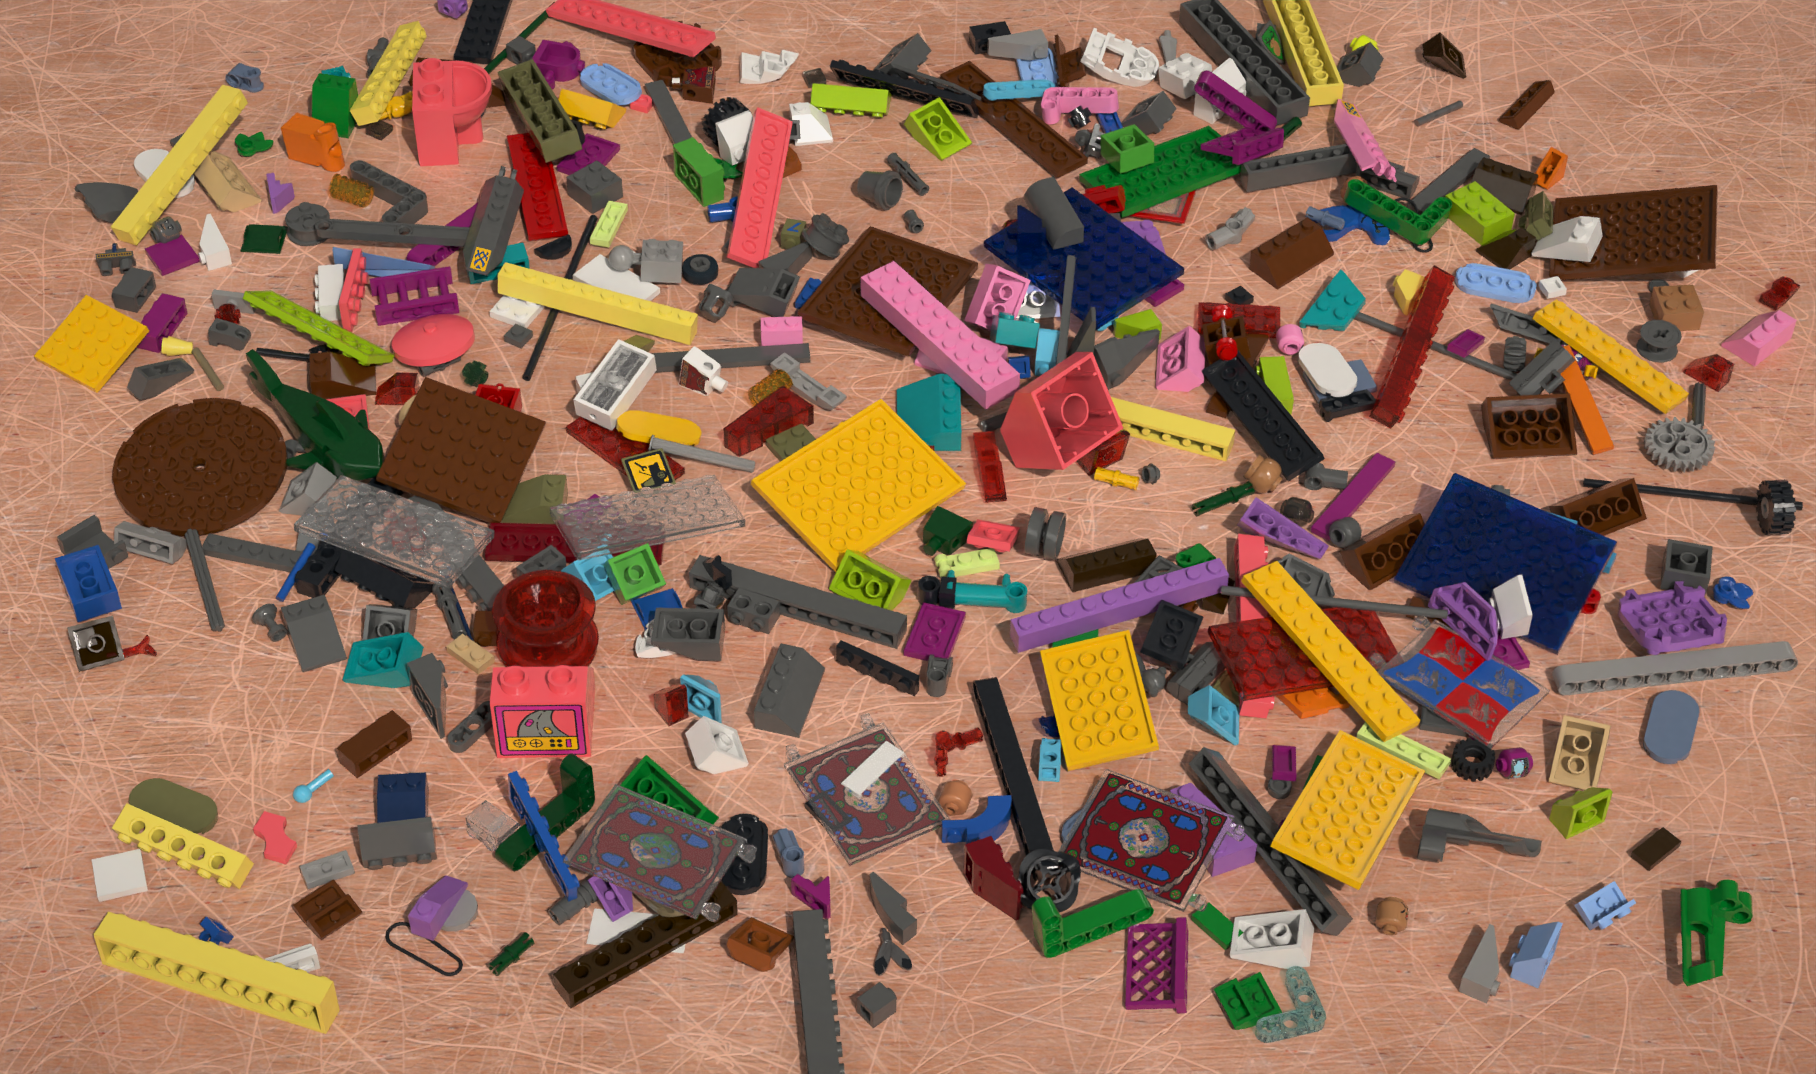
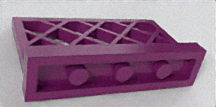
(1246, 144)
(1178, 967)

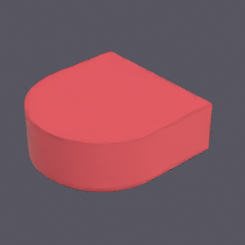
(642, 104)

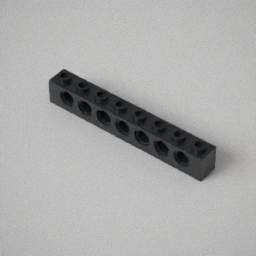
(318, 572)

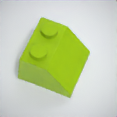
(1580, 811)

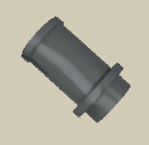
(915, 223)

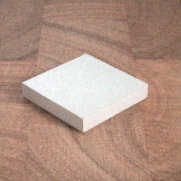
(119, 875)

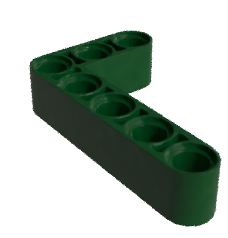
(561, 813)

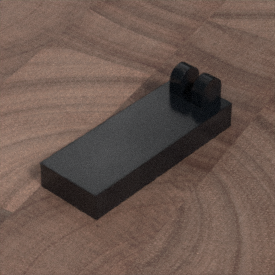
(1346, 405)

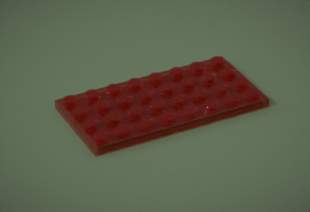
(1269, 663)

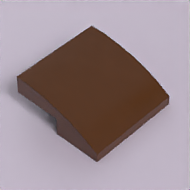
(327, 909)

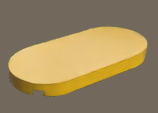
(642, 425)

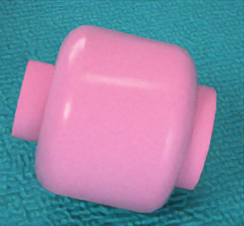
(1290, 339)

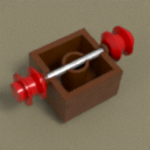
(1225, 335)

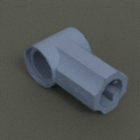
(790, 853)

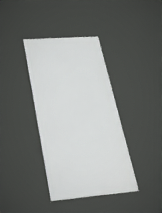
(604, 930)

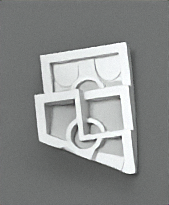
(765, 67)

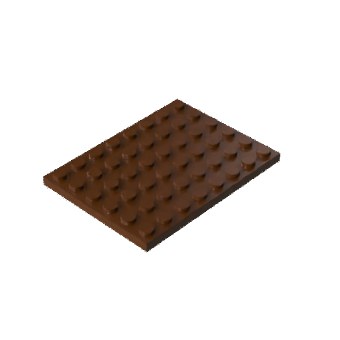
(1644, 232)
(839, 302)

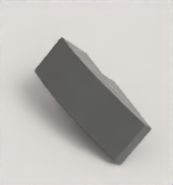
(892, 909)

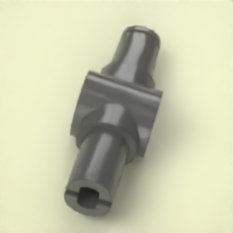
(375, 54)

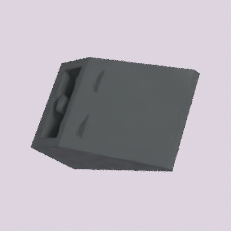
(765, 289)

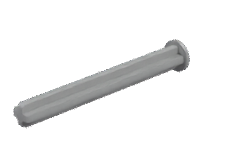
(702, 454)

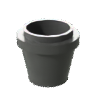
(881, 188)

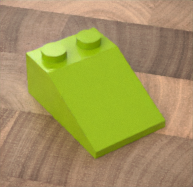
(937, 129)

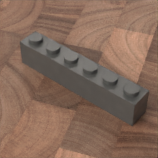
(1297, 167)

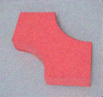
(278, 845)

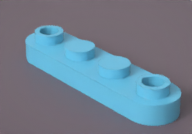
(1016, 89)

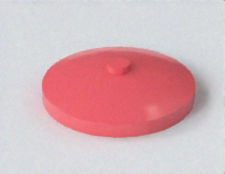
(433, 340)

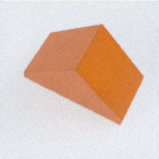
(1551, 168)

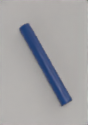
(288, 584)

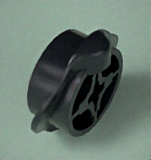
(1068, 865)

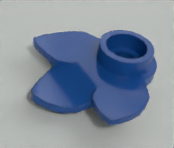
(1729, 591)

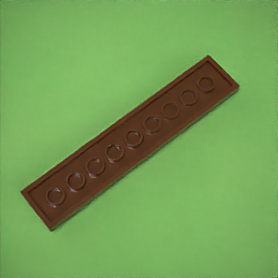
(1019, 123)

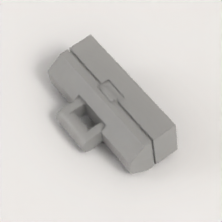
(150, 542)

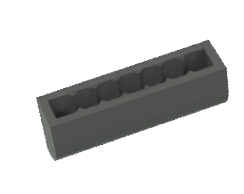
(1057, 215)

